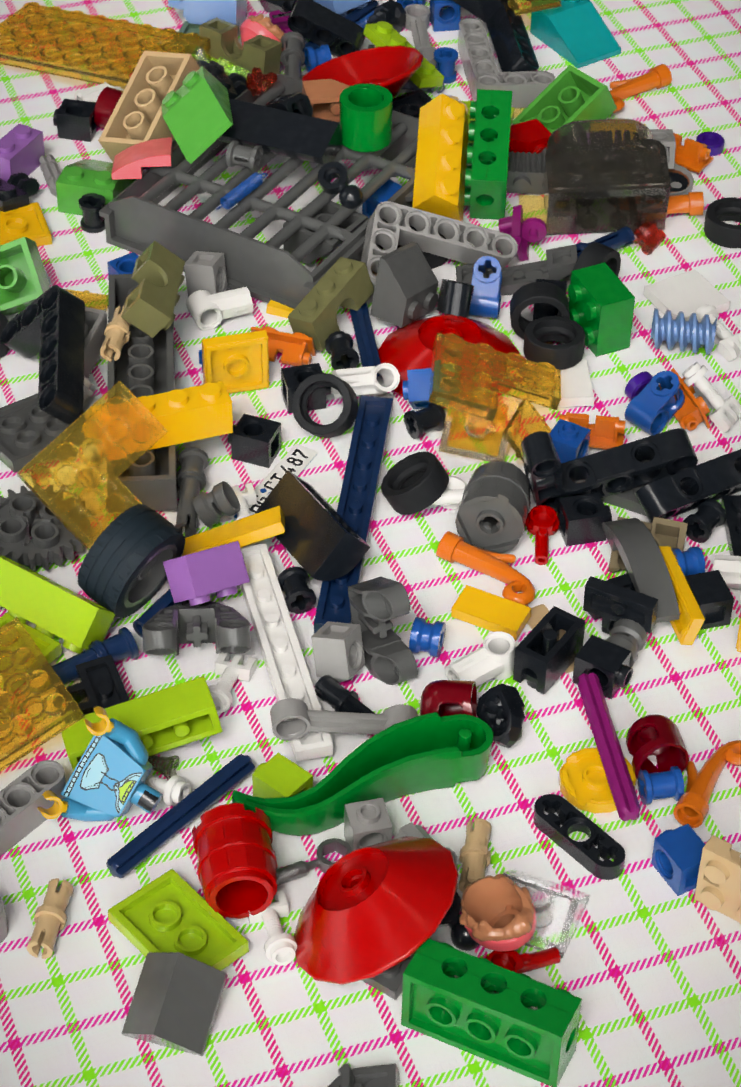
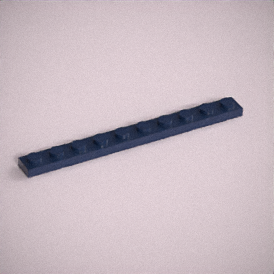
(357, 499)

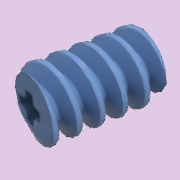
(683, 331)

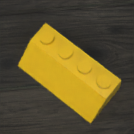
(441, 158)
(191, 413)

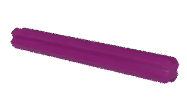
(609, 747)

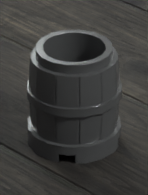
(494, 507)

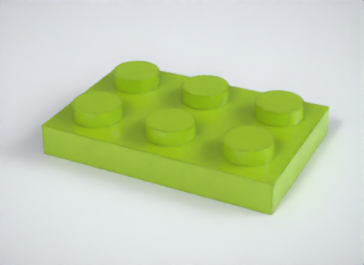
(175, 918)

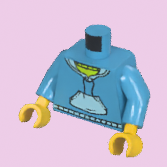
(107, 776)

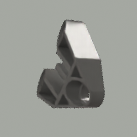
(372, 607)
(196, 625)

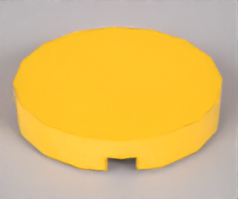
(585, 782)

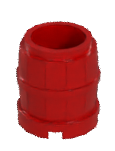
(236, 860)

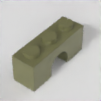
(256, 52)
(343, 285)
(154, 299)

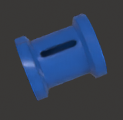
(445, 63)
(660, 785)

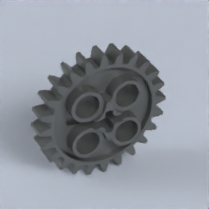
(48, 535)

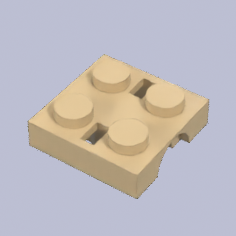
(720, 878)

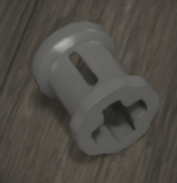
(244, 156)

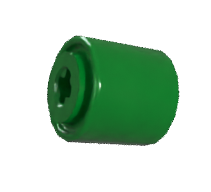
(366, 117)

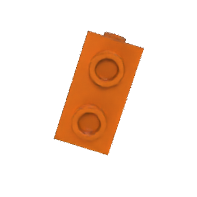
(692, 155)
(295, 347)
(693, 409)
(604, 434)

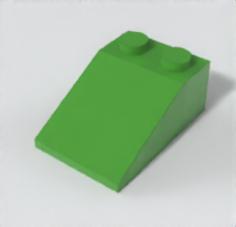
(569, 99)
(197, 113)
(85, 178)
(20, 275)

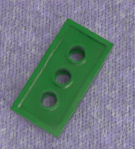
(488, 154)
(489, 1024)

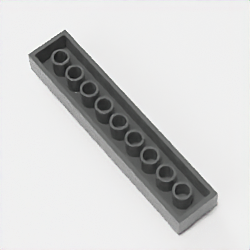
(146, 370)

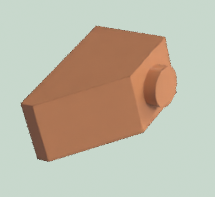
(324, 97)

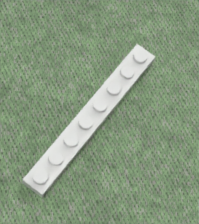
(281, 646)

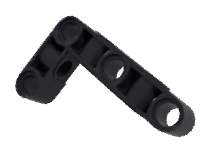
(604, 471)
(701, 482)

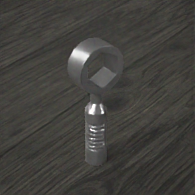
(302, 868)

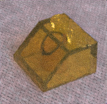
(476, 436)

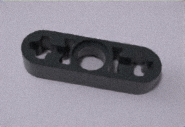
(585, 851)

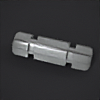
(50, 171)

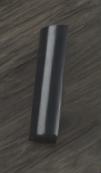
(283, 132)
(314, 530)

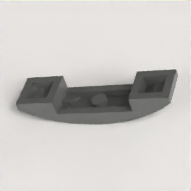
(557, 266)
(644, 564)

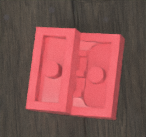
(151, 153)

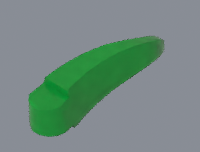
(397, 762)

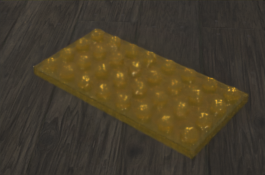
(85, 44)

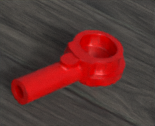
(542, 523)
(524, 962)

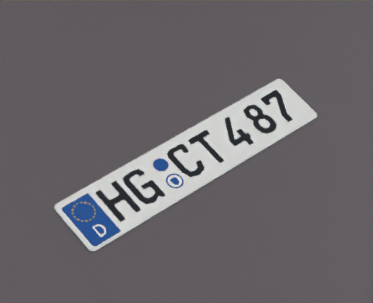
(293, 461)

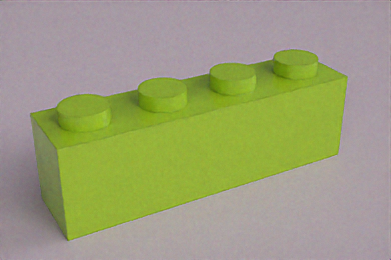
(52, 606)
(160, 718)

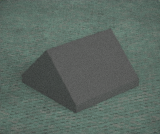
(175, 1002)

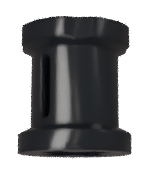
(90, 206)
(340, 347)
(424, 420)
(709, 516)
(295, 585)

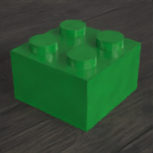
(602, 308)

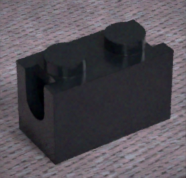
(542, 656)

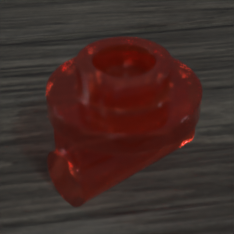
(260, 82)
(648, 237)

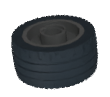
(128, 558)

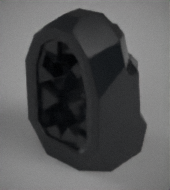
(389, 12)
(293, 102)
(503, 712)

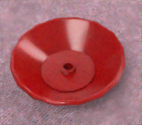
(380, 66)
(413, 344)
(375, 909)

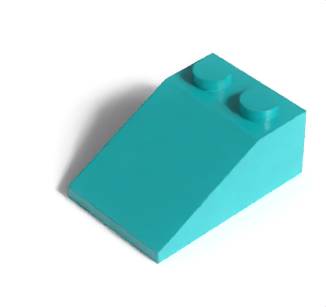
(575, 32)

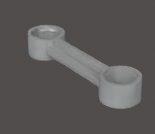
(418, 22)
(331, 720)

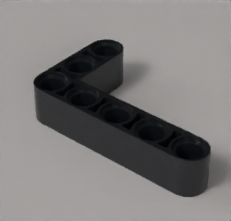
(506, 32)
(55, 330)

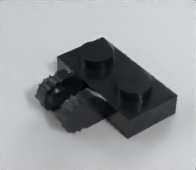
(233, 82)
(16, 191)
(617, 603)
(99, 685)

